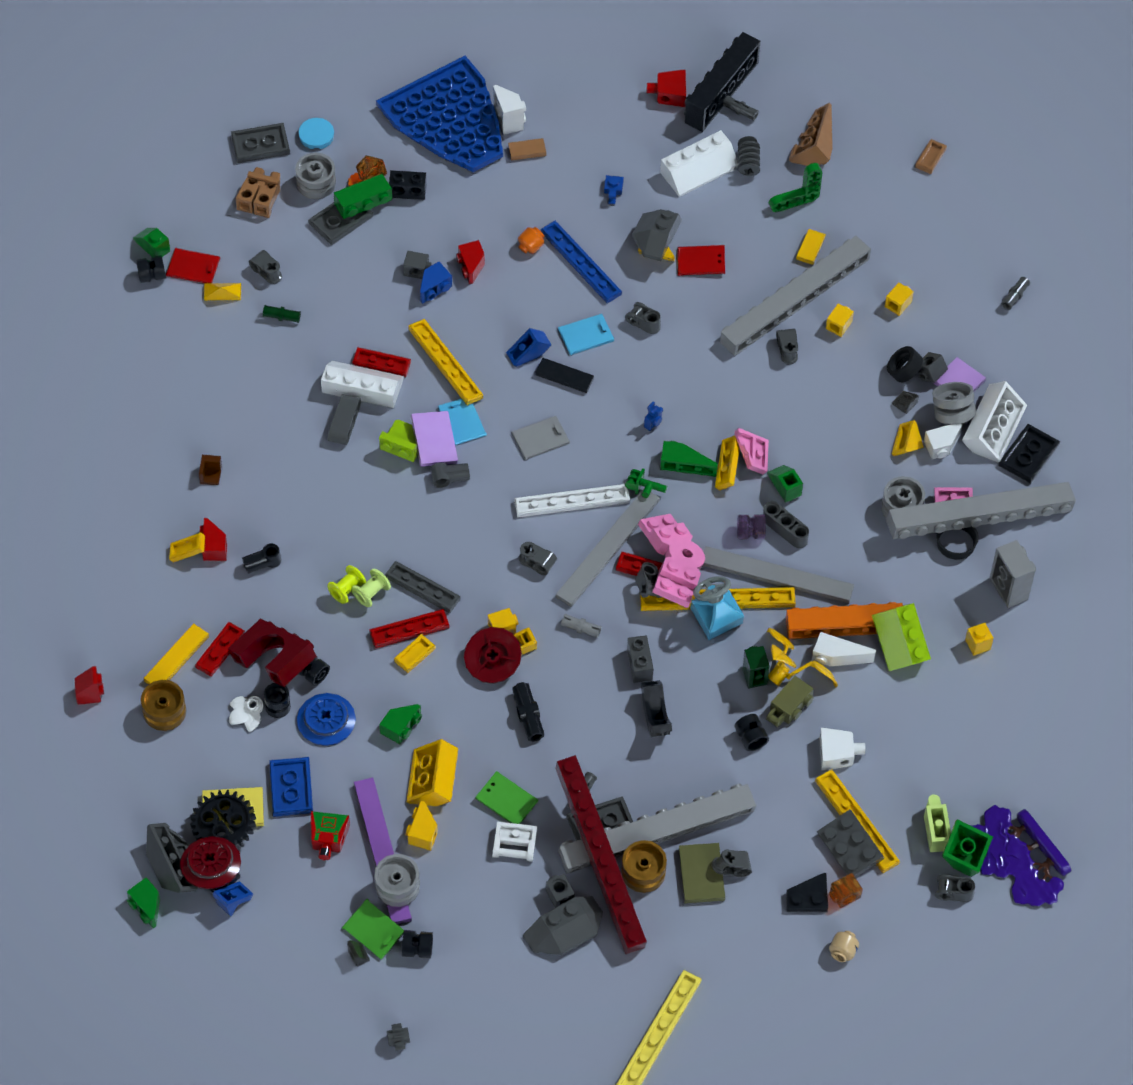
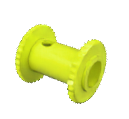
(344, 586)

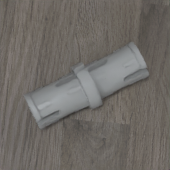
(581, 625)

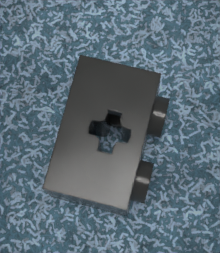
(640, 659)

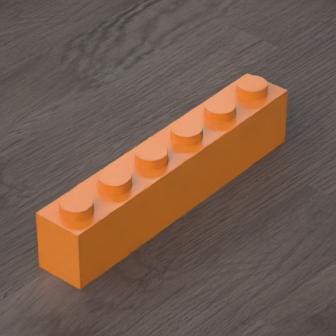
(834, 620)

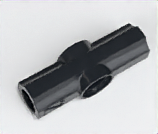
(528, 711)

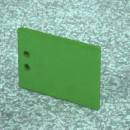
(506, 798)
(373, 929)

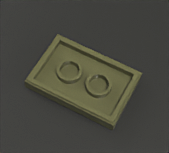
(698, 877)

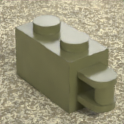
(790, 702)

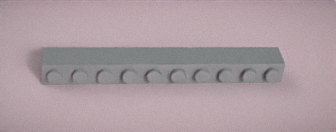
(794, 295)
(980, 510)
(665, 824)

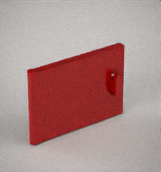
(701, 260)
(193, 266)

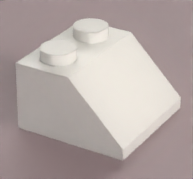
(509, 110)

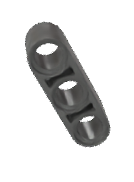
(344, 419)
(789, 532)

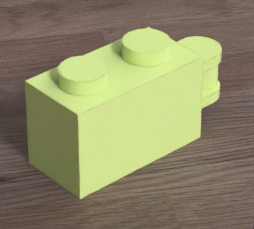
(936, 824)

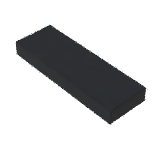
(564, 375)

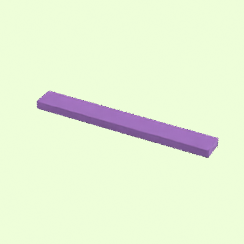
(378, 835)

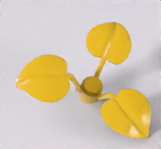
(780, 670)

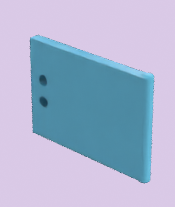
(586, 334)
(464, 421)

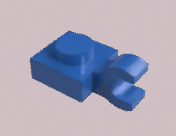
(613, 187)
(653, 417)

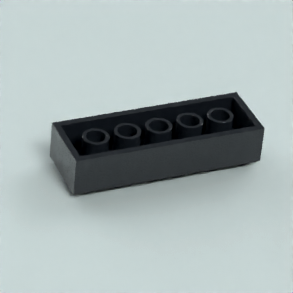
(722, 81)

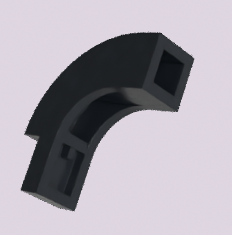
(655, 709)

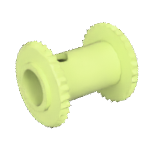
(371, 587)

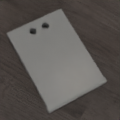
(540, 437)

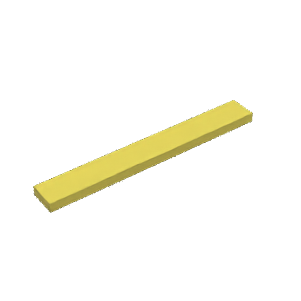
(660, 1029)

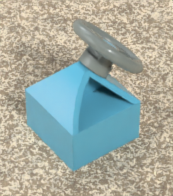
(716, 607)

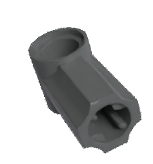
(444, 474)

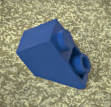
(435, 281)

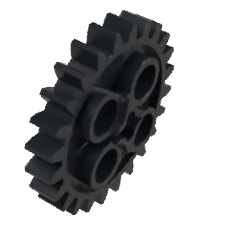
(238, 810)

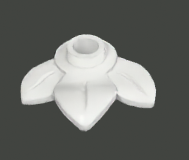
(244, 713)

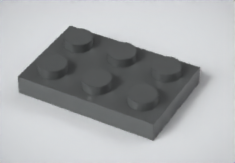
(850, 844)

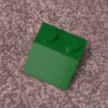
(966, 848)

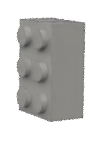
(1012, 573)

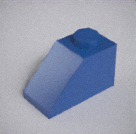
(528, 347)

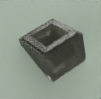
(906, 401)
(357, 953)

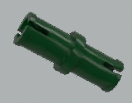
(281, 313)

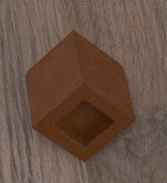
(210, 469)

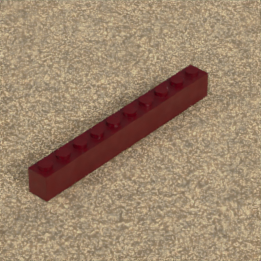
(600, 854)

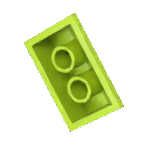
(901, 637)

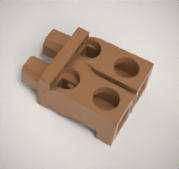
(258, 192)

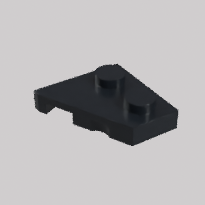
(808, 895)

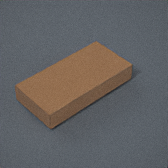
(527, 149)
(931, 156)

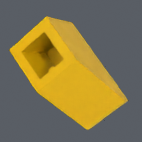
(423, 829)

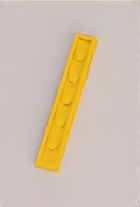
(445, 362)
(842, 802)

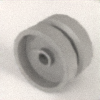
(315, 175)
(954, 403)
(902, 493)
(397, 880)

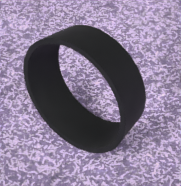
(957, 556)

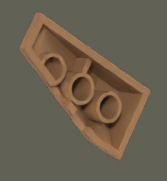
(816, 140)

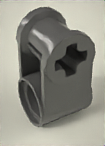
(266, 267)
(644, 318)
(788, 345)
(537, 559)
(646, 579)
(732, 863)
(953, 888)

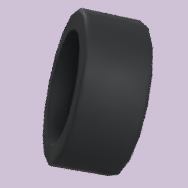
(910, 369)

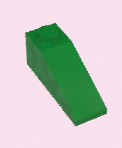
(683, 459)

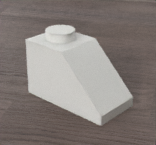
(942, 440)

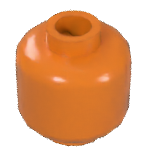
(531, 240)

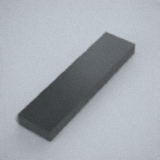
(422, 587)

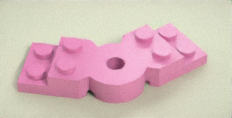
(682, 561)

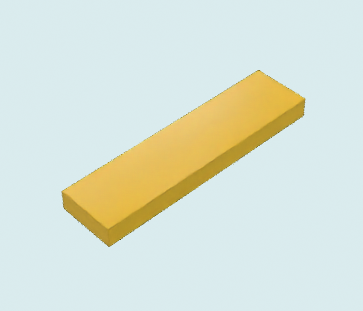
(177, 655)

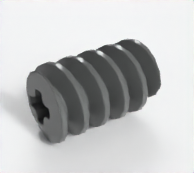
(748, 156)

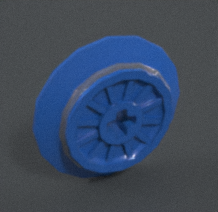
(326, 730)

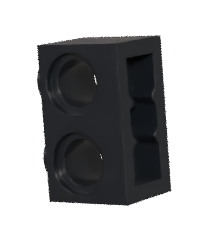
(408, 184)

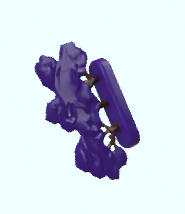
(1012, 857)

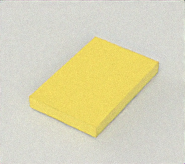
(254, 795)

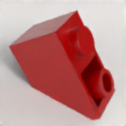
(472, 259)
(215, 542)
(89, 687)

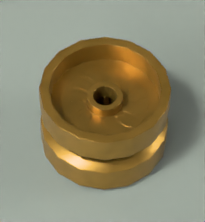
(163, 705)
(644, 866)

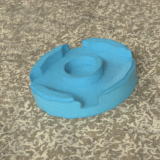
(316, 133)

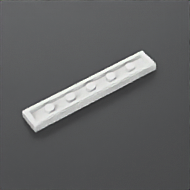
(571, 500)

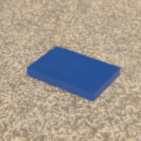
(291, 786)

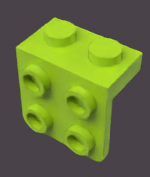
(399, 441)

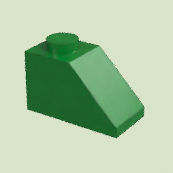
(153, 242)

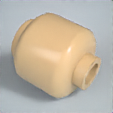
(844, 946)

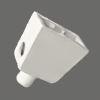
(838, 748)

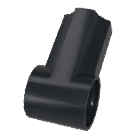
(262, 558)

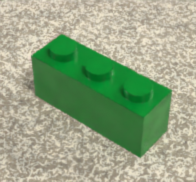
(362, 196)

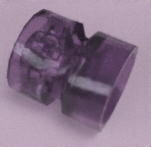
(758, 525)

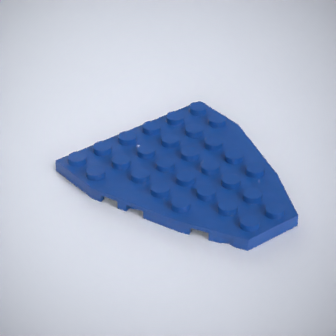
(448, 115)

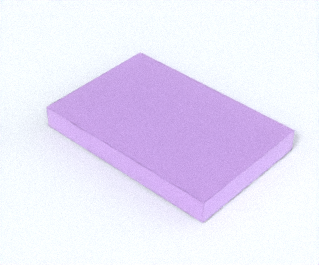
(434, 438)

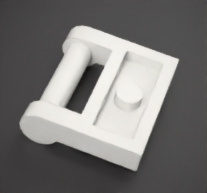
(515, 835)

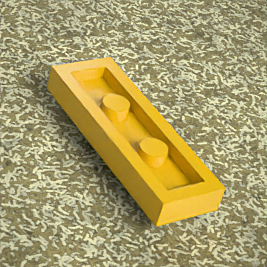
(727, 463)

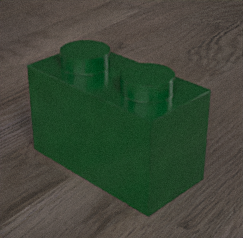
(755, 666)

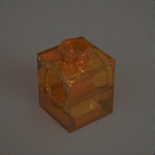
(370, 167)
(845, 890)

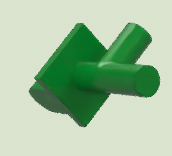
(636, 480)

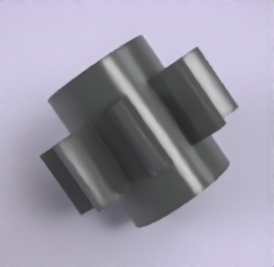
(398, 1036)

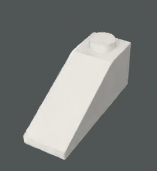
(837, 651)

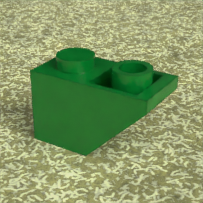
(786, 482)
(399, 722)
(145, 900)

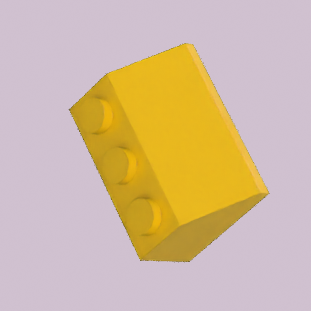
(432, 773)

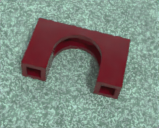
(266, 636)

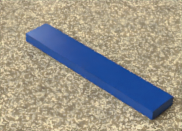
(581, 262)

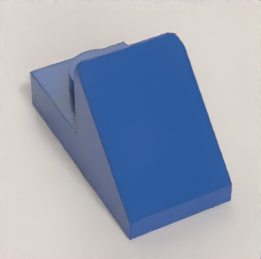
(232, 896)

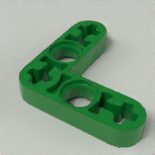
(809, 192)

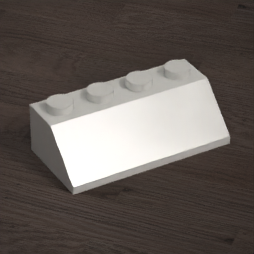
(699, 163)
(360, 382)
(994, 421)

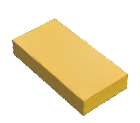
(810, 247)
(187, 547)
(414, 653)

